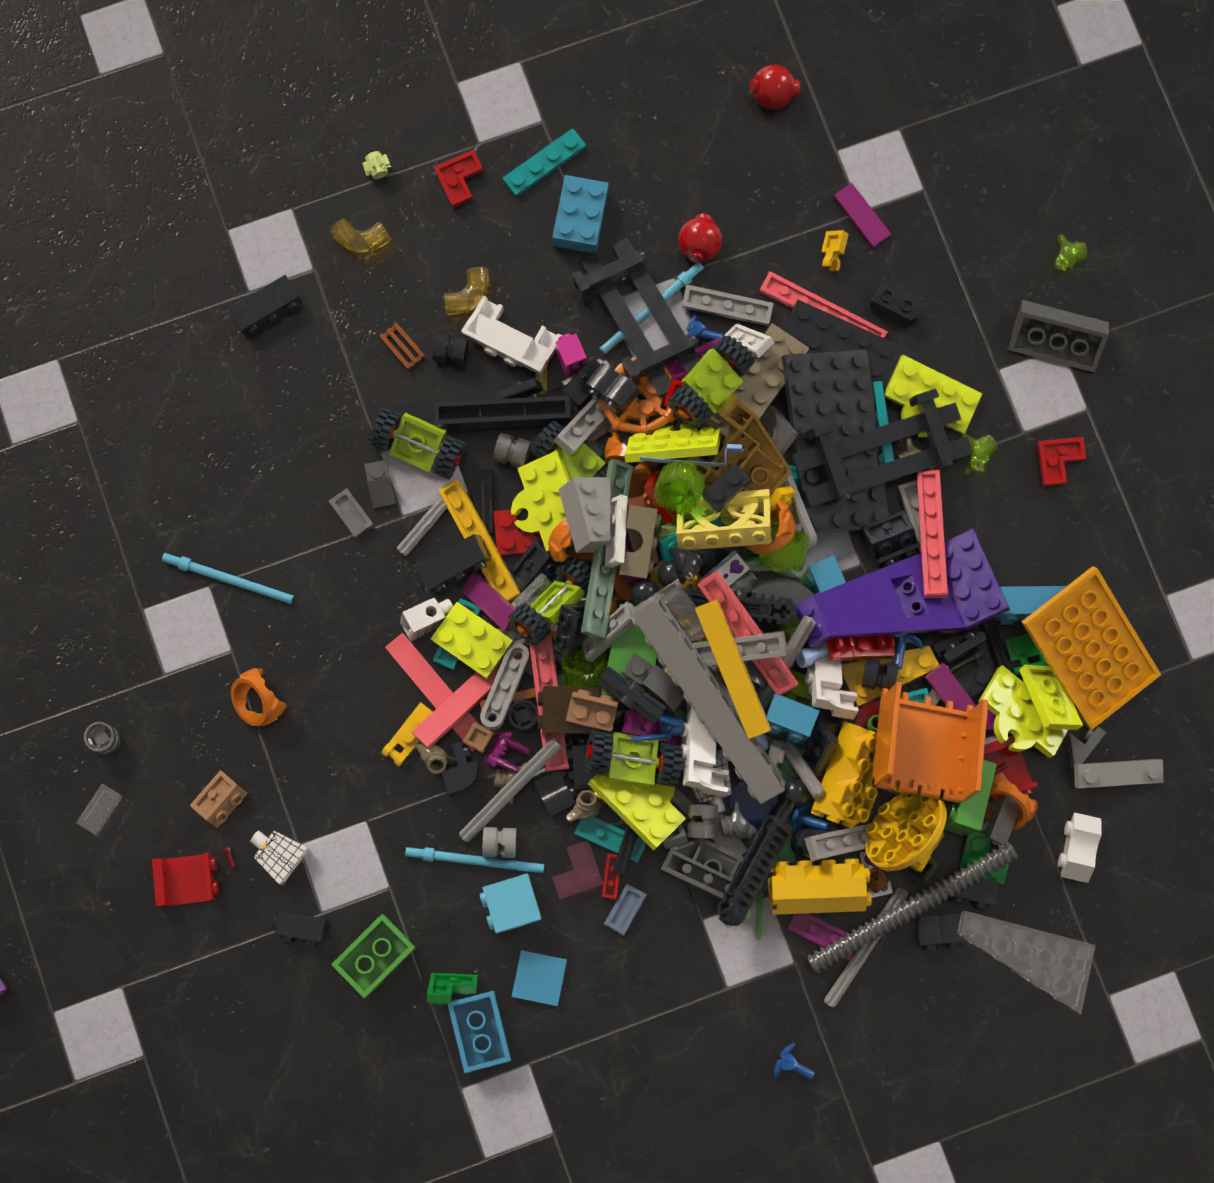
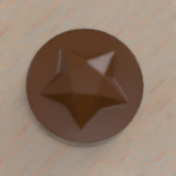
(878, 879)

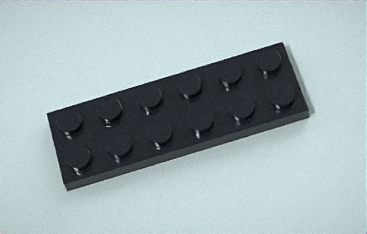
(830, 334)

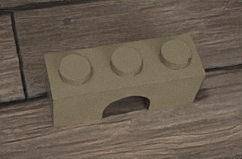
(643, 521)

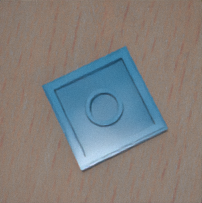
(539, 978)

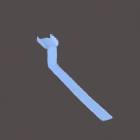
(731, 448)

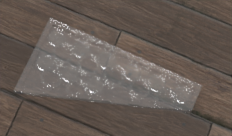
(1044, 959)

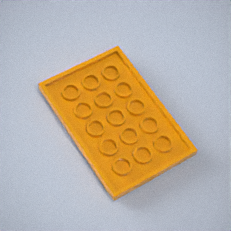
(1091, 648)

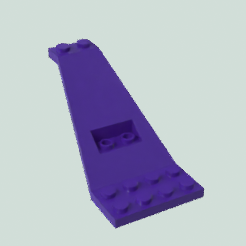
(883, 606)

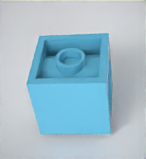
(510, 904)

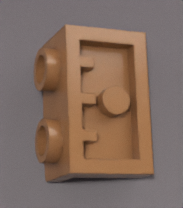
(592, 711)
(218, 799)

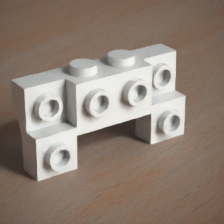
(507, 342)
(824, 684)
(700, 756)

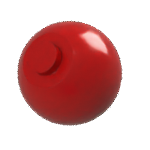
(774, 87)
(700, 239)

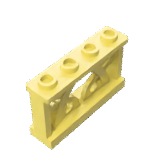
(741, 533)

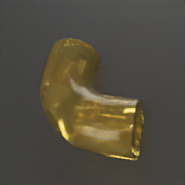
(358, 240)
(471, 295)

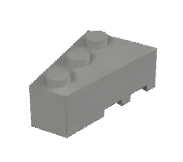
(587, 511)

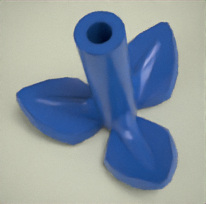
(698, 330)
(901, 641)
(800, 818)
(789, 1063)

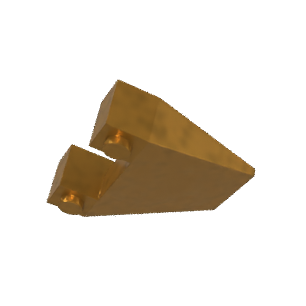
(760, 457)

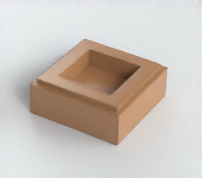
(478, 737)

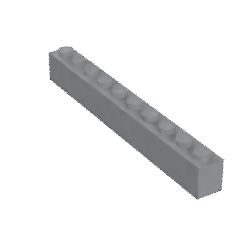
(708, 698)

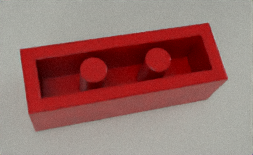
(611, 878)

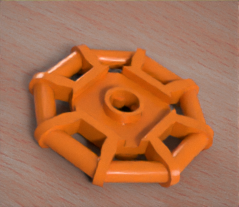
(642, 410)

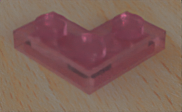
(585, 872)

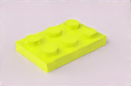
(472, 640)
(1050, 699)

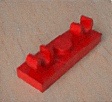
(861, 648)

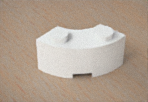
(1080, 847)

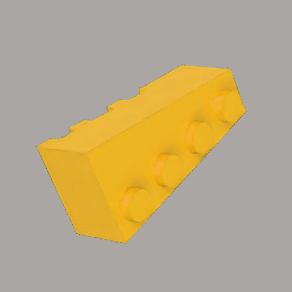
(915, 665)

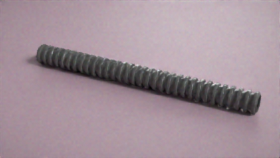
(912, 907)

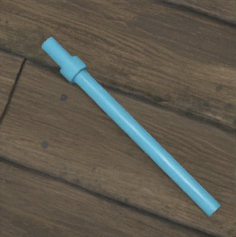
(683, 279)
(186, 564)
(429, 855)

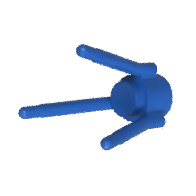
(669, 726)

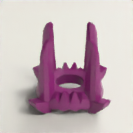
(499, 746)

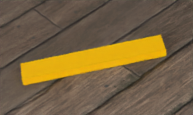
(470, 523)
(733, 669)

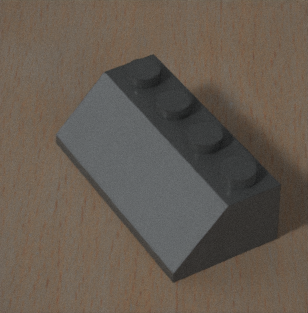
(1059, 336)

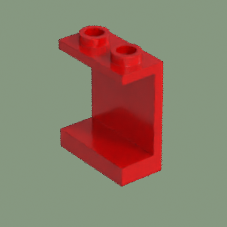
(1017, 770)
(185, 880)

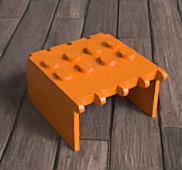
(929, 747)

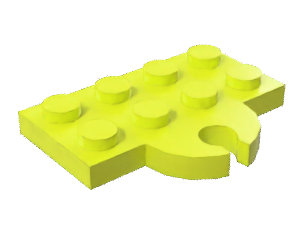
(915, 378)
(671, 444)
(541, 495)
(1017, 714)
(641, 807)

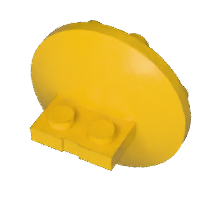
(906, 832)

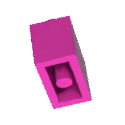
(570, 354)

